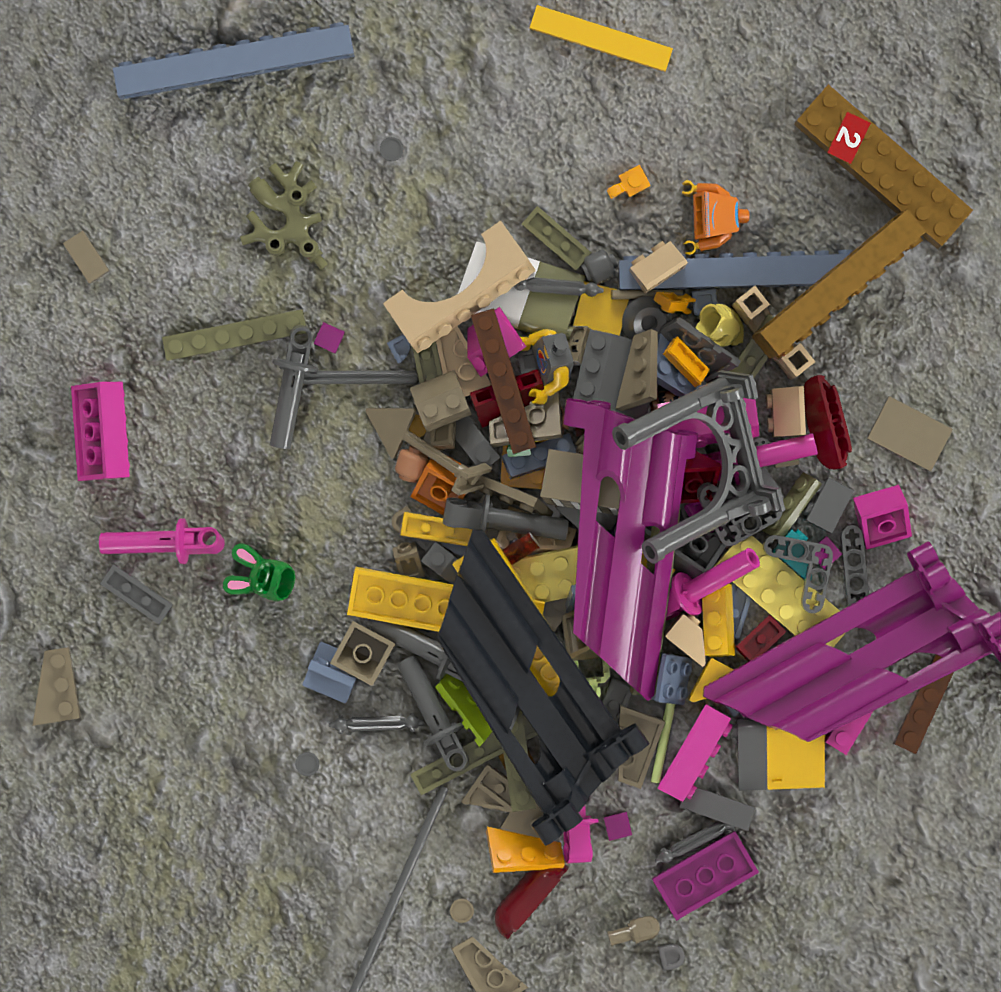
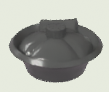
(644, 315)

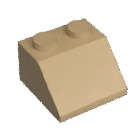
(658, 266)
(786, 412)
(687, 637)

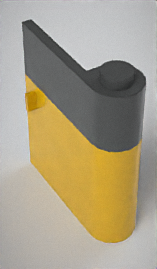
(777, 758)

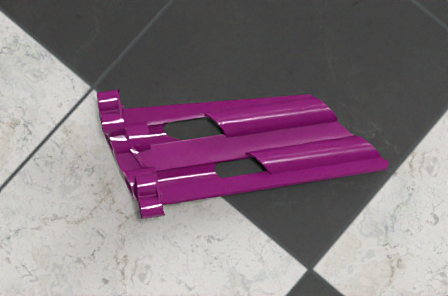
(616, 597)
(818, 688)

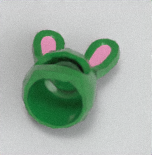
(267, 577)

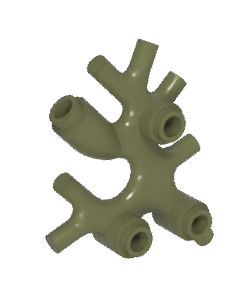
(296, 224)

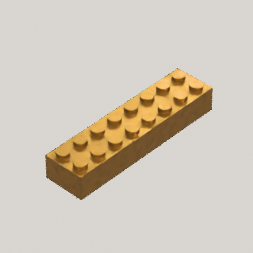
(887, 169)
(842, 281)

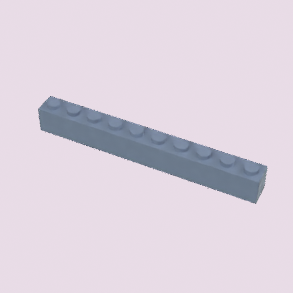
(233, 62)
(742, 271)

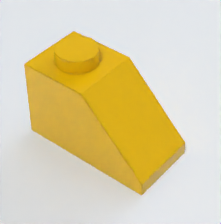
(712, 671)

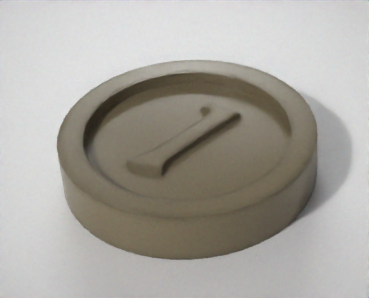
(461, 910)

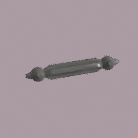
(559, 286)
(376, 723)
(693, 841)

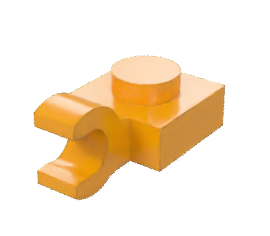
(631, 182)
(672, 302)

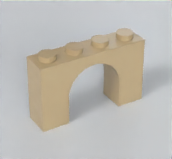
(753, 309)

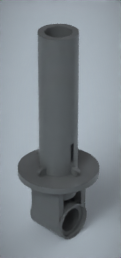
(289, 396)
(477, 515)
(418, 644)
(444, 733)

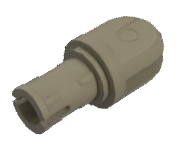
(637, 931)

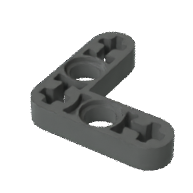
(736, 525)
(809, 557)

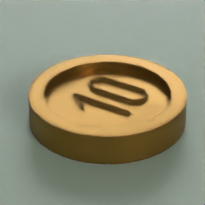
(417, 426)

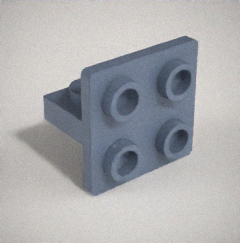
(326, 677)
(673, 679)

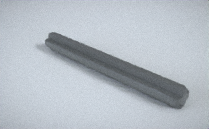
(361, 377)

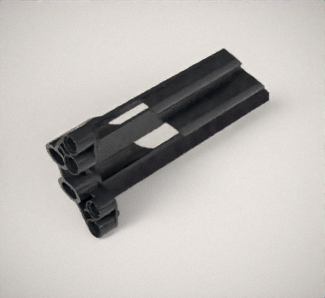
(491, 642)

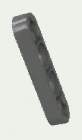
(859, 570)

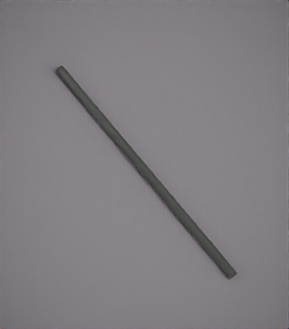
(399, 889)

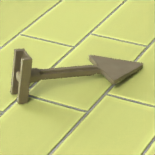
(393, 429)

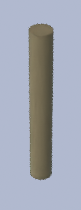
(634, 294)

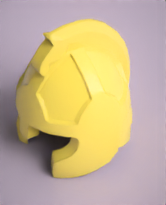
(721, 325)

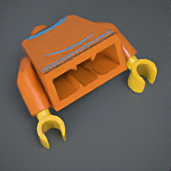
(715, 215)

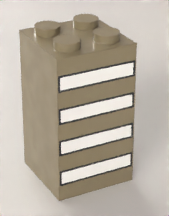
(564, 480)

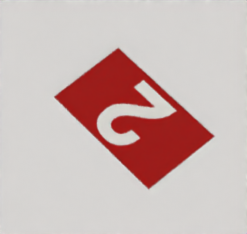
(849, 137)

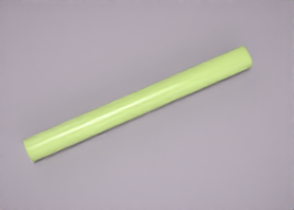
(663, 743)

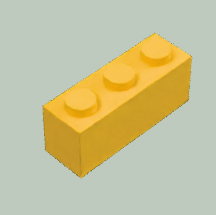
(718, 623)

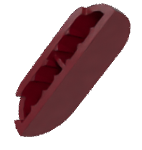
(826, 422)
(526, 898)

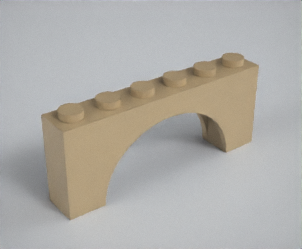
(428, 321)

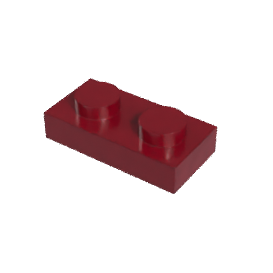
(760, 638)

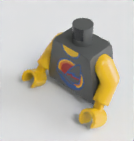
(553, 362)

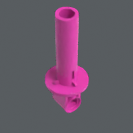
(777, 452)
(182, 541)
(688, 592)
(578, 842)

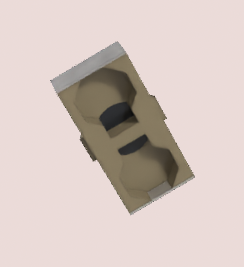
(578, 342)

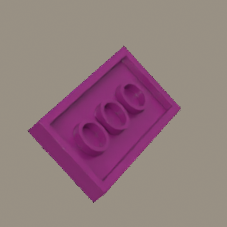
(705, 875)

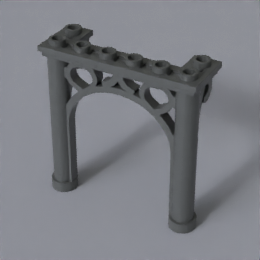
(751, 494)

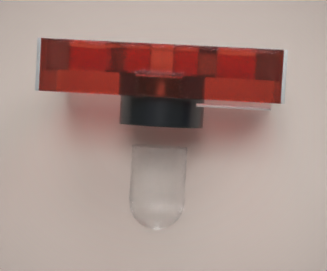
(520, 547)

